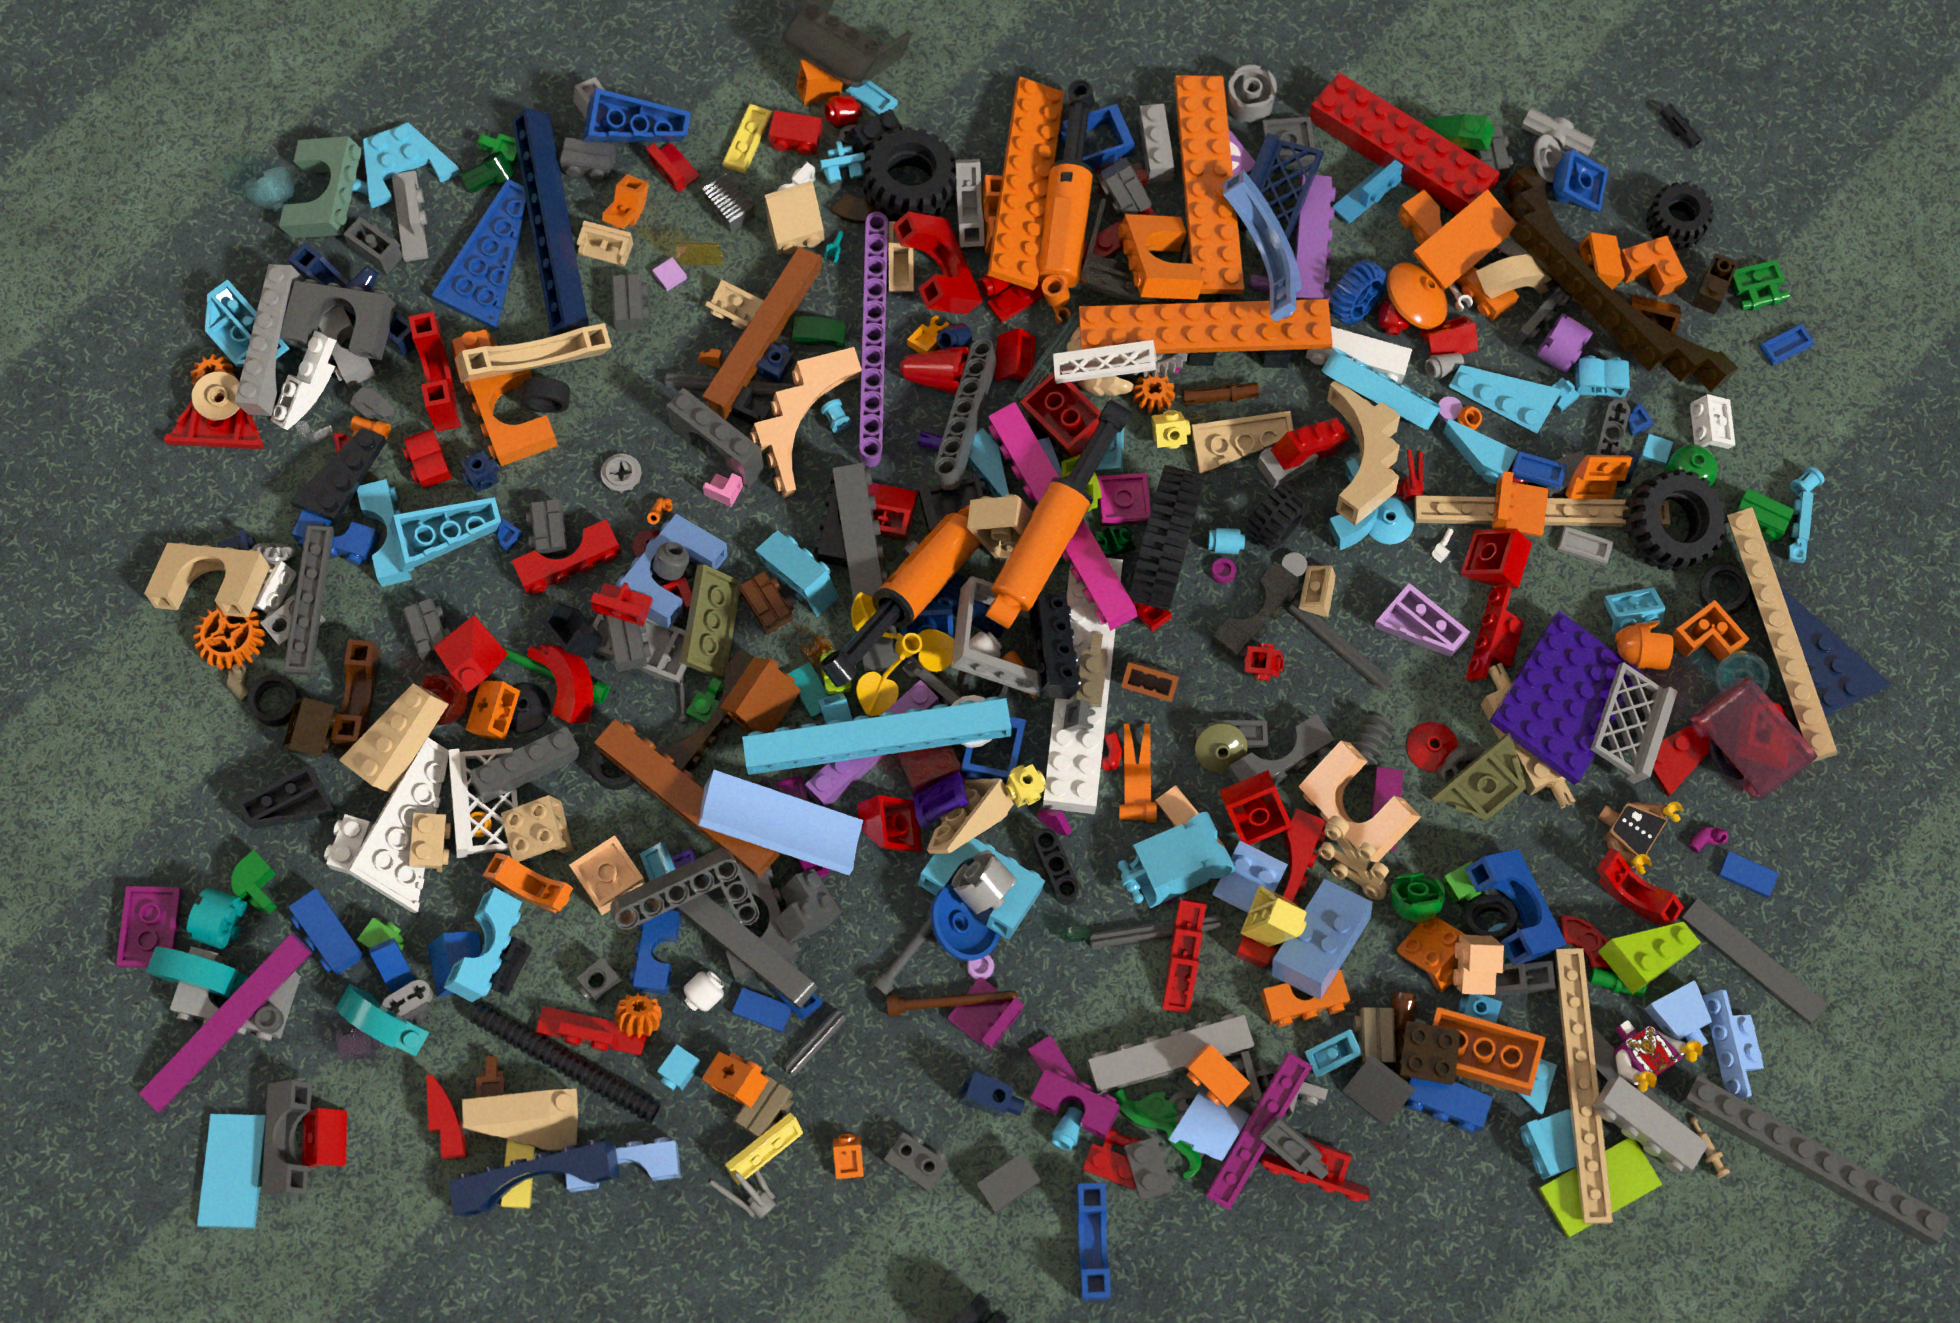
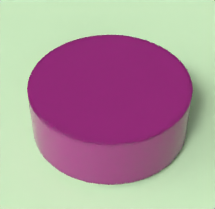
(1223, 570)

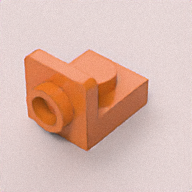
(847, 1156)

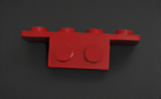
(1496, 637)
(588, 1030)
(1337, 1166)

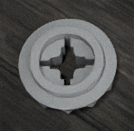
(613, 465)
(275, 551)

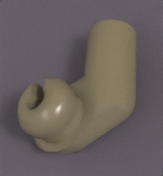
(236, 682)

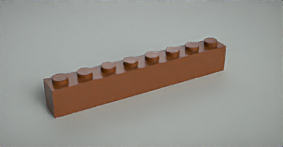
(675, 790)

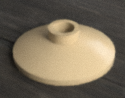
(209, 388)

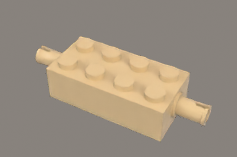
(1536, 773)

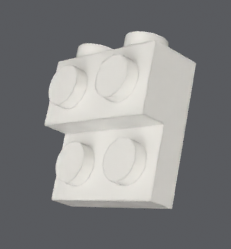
(349, 838)

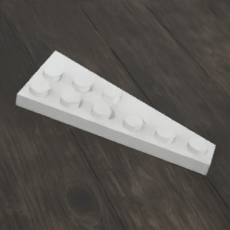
(386, 850)

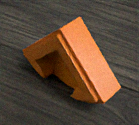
(712, 358)

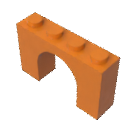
(1151, 275)
(509, 441)

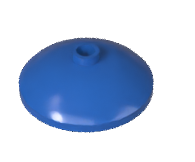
(971, 937)

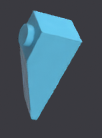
(1484, 454)
(987, 462)

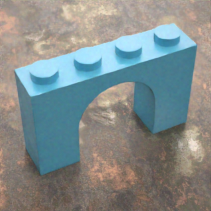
(1018, 898)

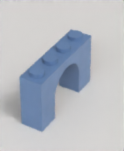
(702, 549)

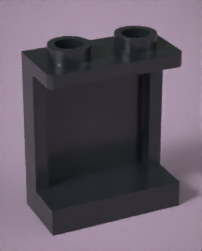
(938, 502)

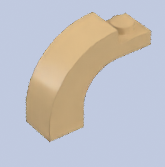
(1512, 274)

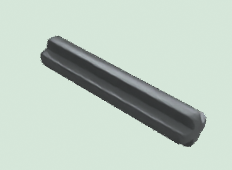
(814, 1042)

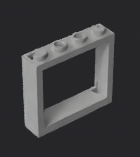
(981, 663)

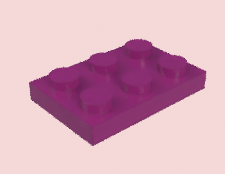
(147, 922)

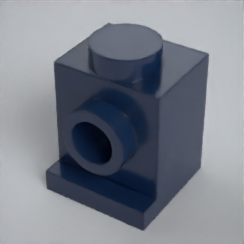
(775, 370)

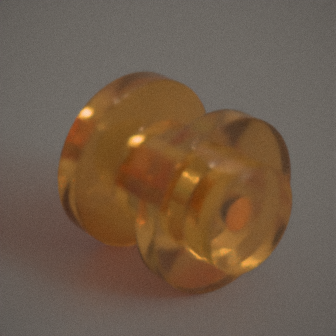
(815, 650)

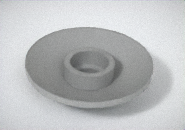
(1546, 156)

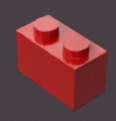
(795, 133)

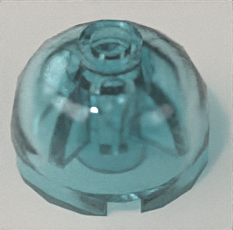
(271, 190)
(1740, 665)

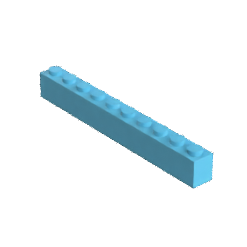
(877, 735)

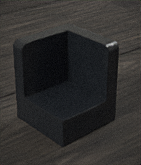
(748, 408)

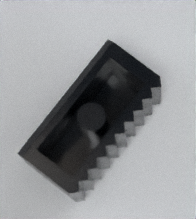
(864, 134)

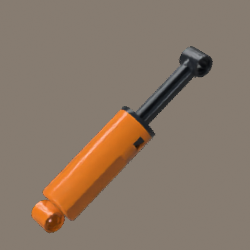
(1067, 204)
(1052, 524)
(907, 591)

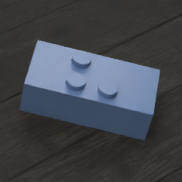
(1331, 930)

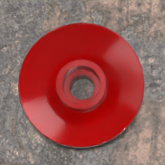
(1419, 746)

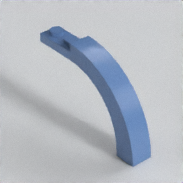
(1270, 240)

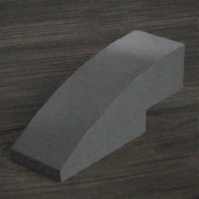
(1526, 979)

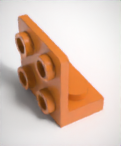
(1519, 506)

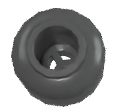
(670, 561)

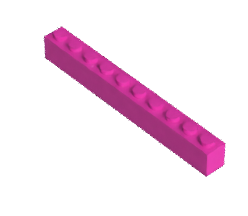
(1082, 550)

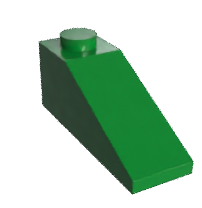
(1464, 130)

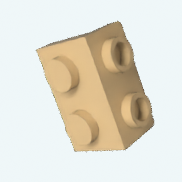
(734, 304)
(428, 841)

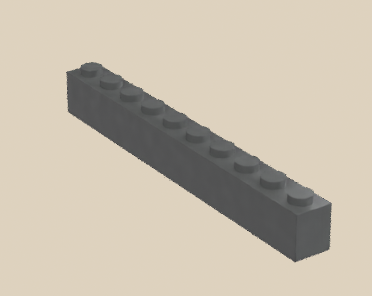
(1814, 1160)

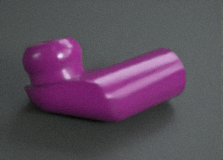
(1708, 835)

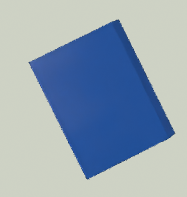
(448, 950)

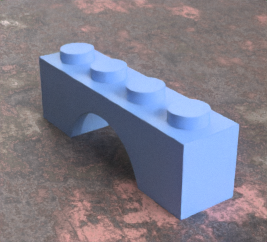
(659, 1160)

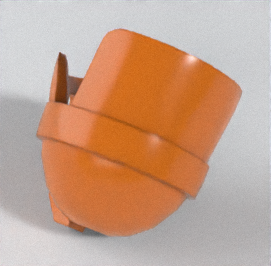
(1643, 648)

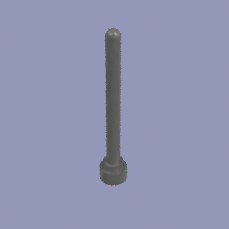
(884, 982)

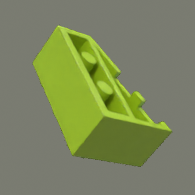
(1648, 953)

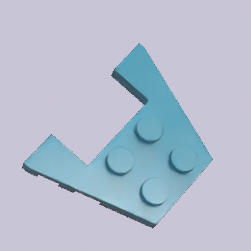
(398, 152)

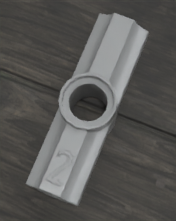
(1560, 129)

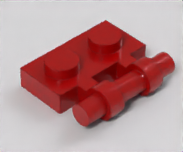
(1109, 1164)

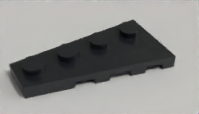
(340, 478)

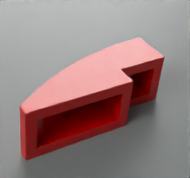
(445, 1120)

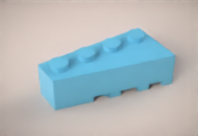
(438, 530)

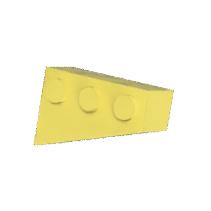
(1273, 918)

